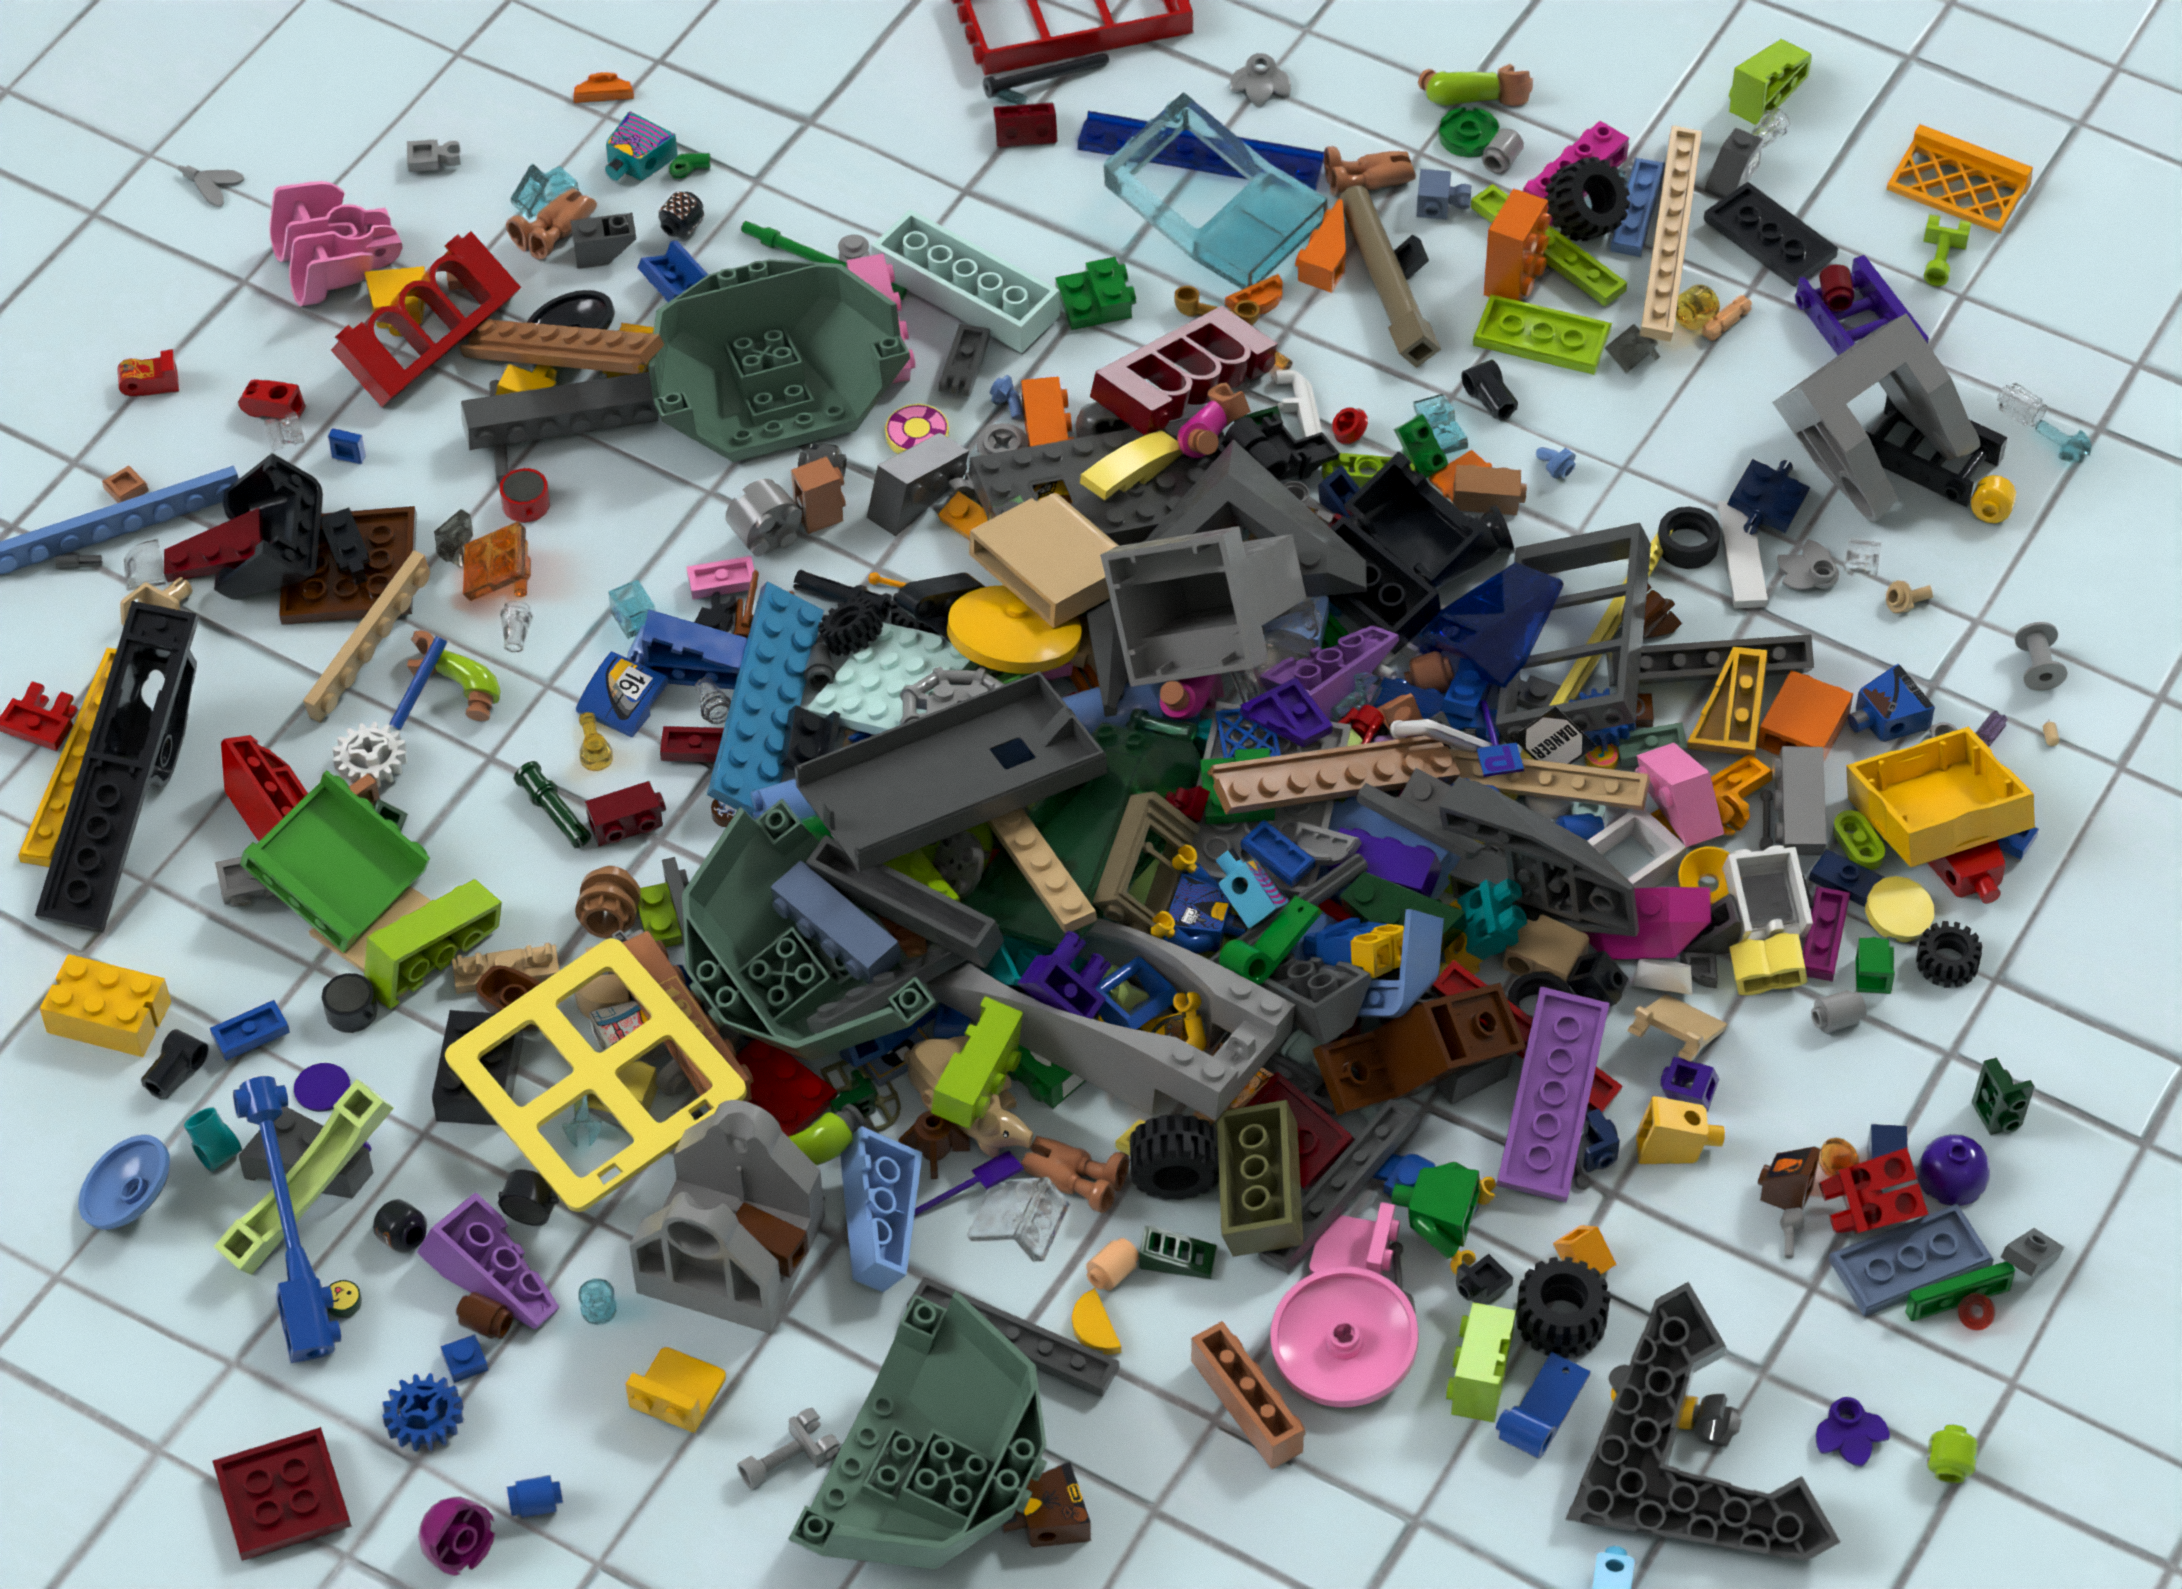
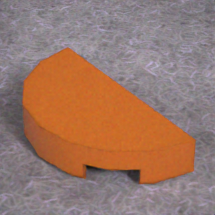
(603, 87)
(1264, 293)

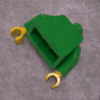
(1444, 1207)

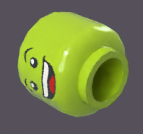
(1952, 1454)

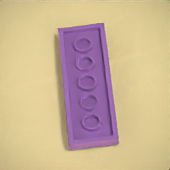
(1552, 1094)

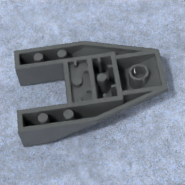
(1553, 866)

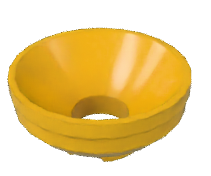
(1703, 863)

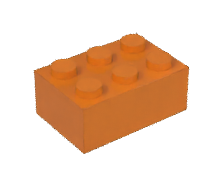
(1516, 246)

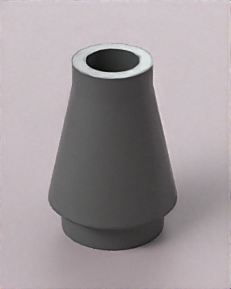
(819, 668)

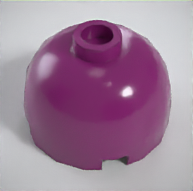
(456, 1534)

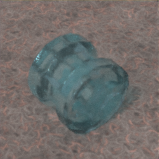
(594, 1292)

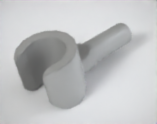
(1791, 1220)

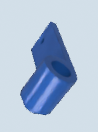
(1544, 1406)

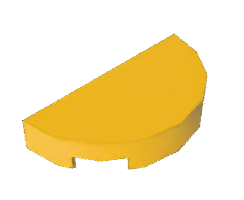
(1093, 1326)

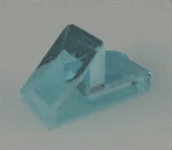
(539, 189)

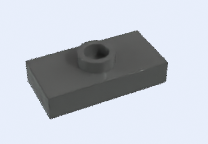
(2032, 1252)

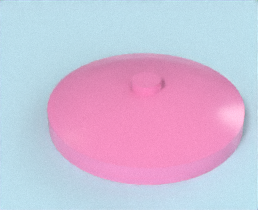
(1344, 1336)

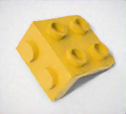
(676, 1389)

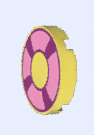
(913, 425)

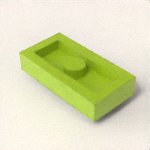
(658, 914)

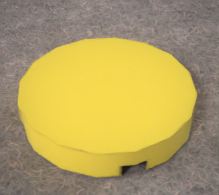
(1899, 908)

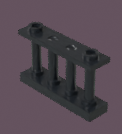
(1930, 473)

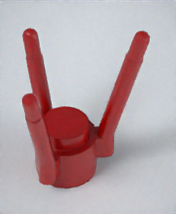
(1364, 721)

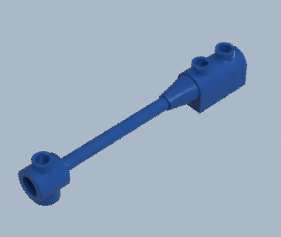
(302, 1298)

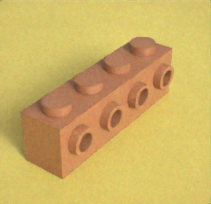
(1247, 1395)

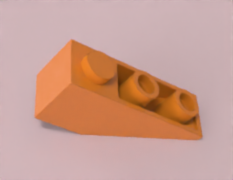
(1325, 255)

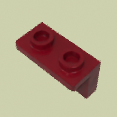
(1025, 124)

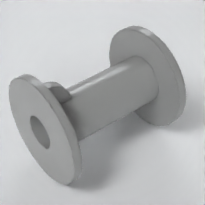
(2037, 639)

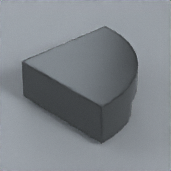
(1702, 967)

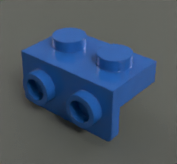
(672, 272)

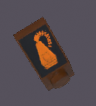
(1789, 1178)

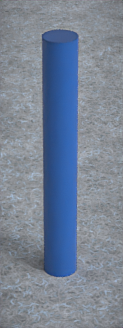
(418, 683)

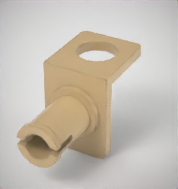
(148, 594)

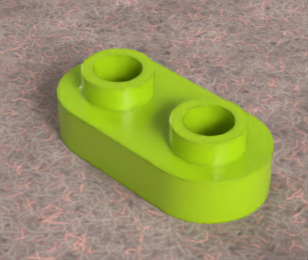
(1861, 842)

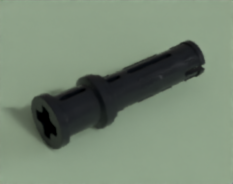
(840, 592)

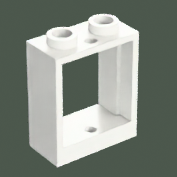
(1652, 836)

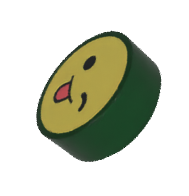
(346, 1298)

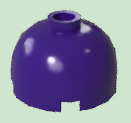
(1954, 1170)

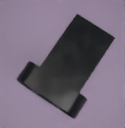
(932, 599)

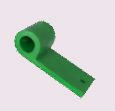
(1262, 958)

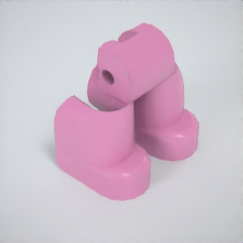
(326, 240)

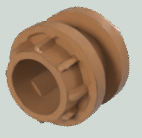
(608, 901)

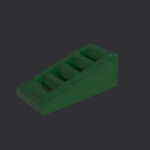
(1167, 1240)

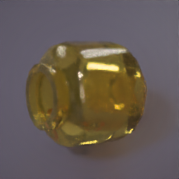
(1696, 307)

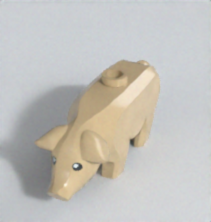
(998, 1127)

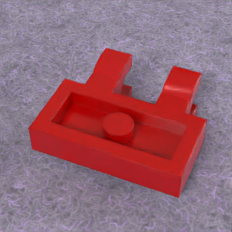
(37, 725)

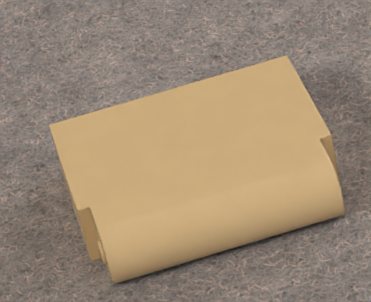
(1045, 557)

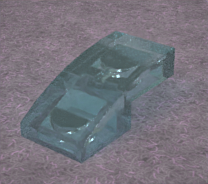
(1442, 421)

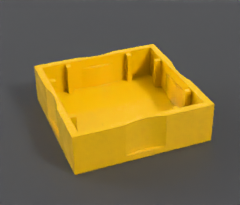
(1940, 797)

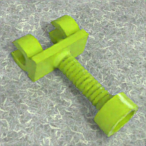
(1937, 270)

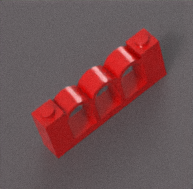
(372, 362)

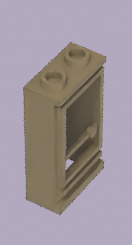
(1142, 813)

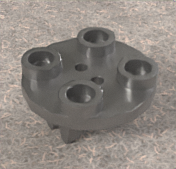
(961, 862)

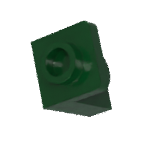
(861, 1096)

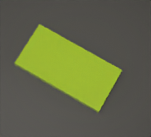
(1542, 334)

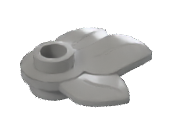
(1260, 82)
(1810, 569)

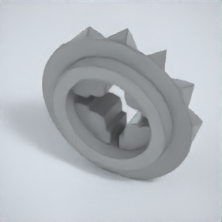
(1002, 435)

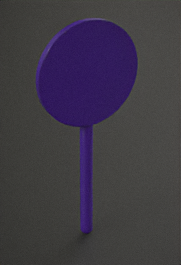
(321, 1087)

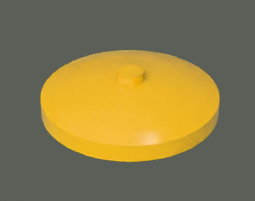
(1007, 635)

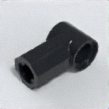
(1488, 385)
(178, 1055)

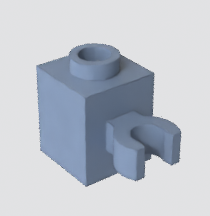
(1437, 194)

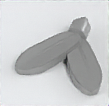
(209, 180)

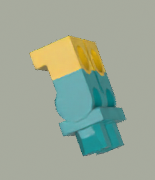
(1490, 923)

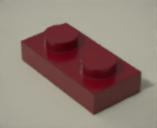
(690, 743)

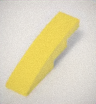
(1131, 463)

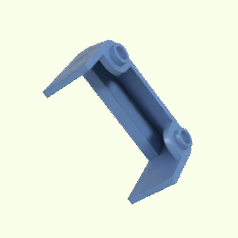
(1417, 970)

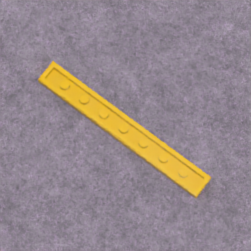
(49, 818)

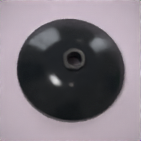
(577, 309)

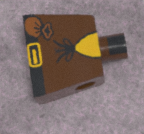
(1054, 1510)

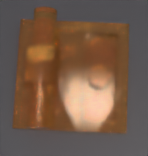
(497, 562)

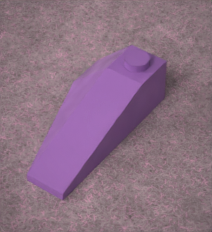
(1331, 671)
(479, 1256)

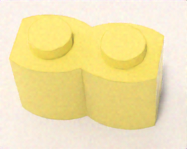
(1768, 964)

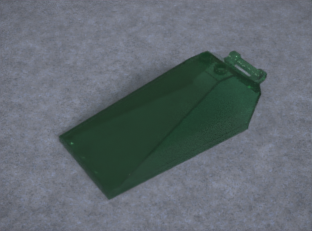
(1085, 822)

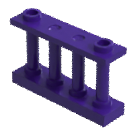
(1876, 297)

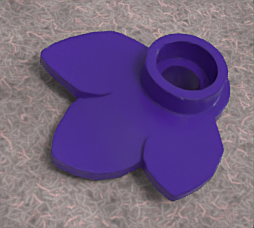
(1851, 1436)

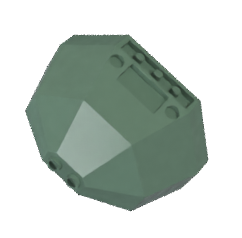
(774, 356)
(758, 964)
(935, 1447)

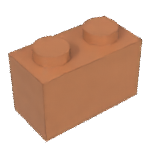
(818, 494)

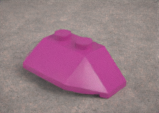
(1666, 920)

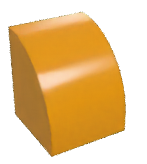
(1587, 1245)

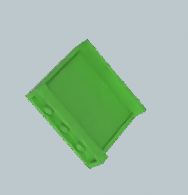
(336, 862)

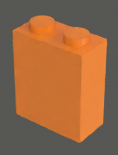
(1805, 715)

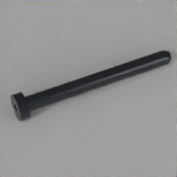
(992, 86)

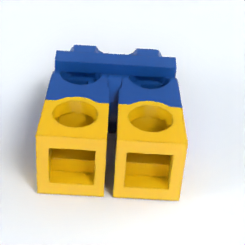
(1367, 945)

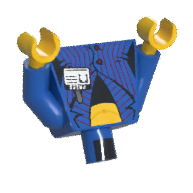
(1198, 911)

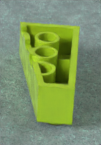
(428, 939)

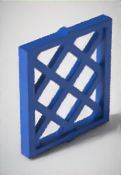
(1220, 718)

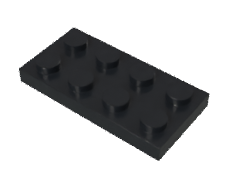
(1770, 234)

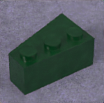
(1386, 902)

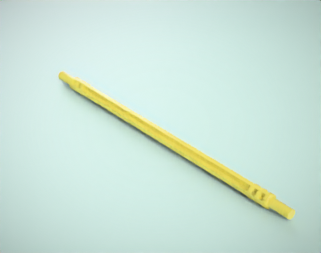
(1604, 631)

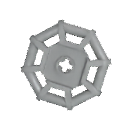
(944, 693)

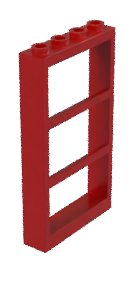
(1049, 49)

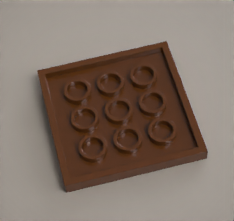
(332, 594)

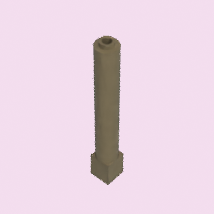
(1408, 328)

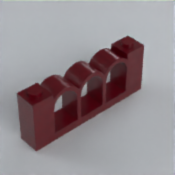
(1238, 352)

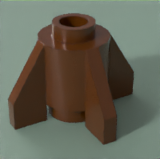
(1656, 620)
(935, 1138)

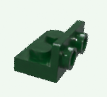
(1998, 1100)

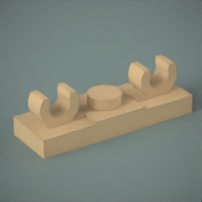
(535, 962)

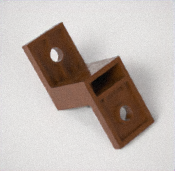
(1419, 1048)

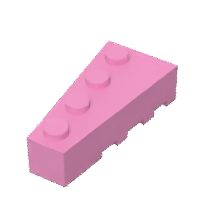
(880, 276)

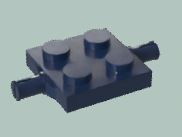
(1768, 496)

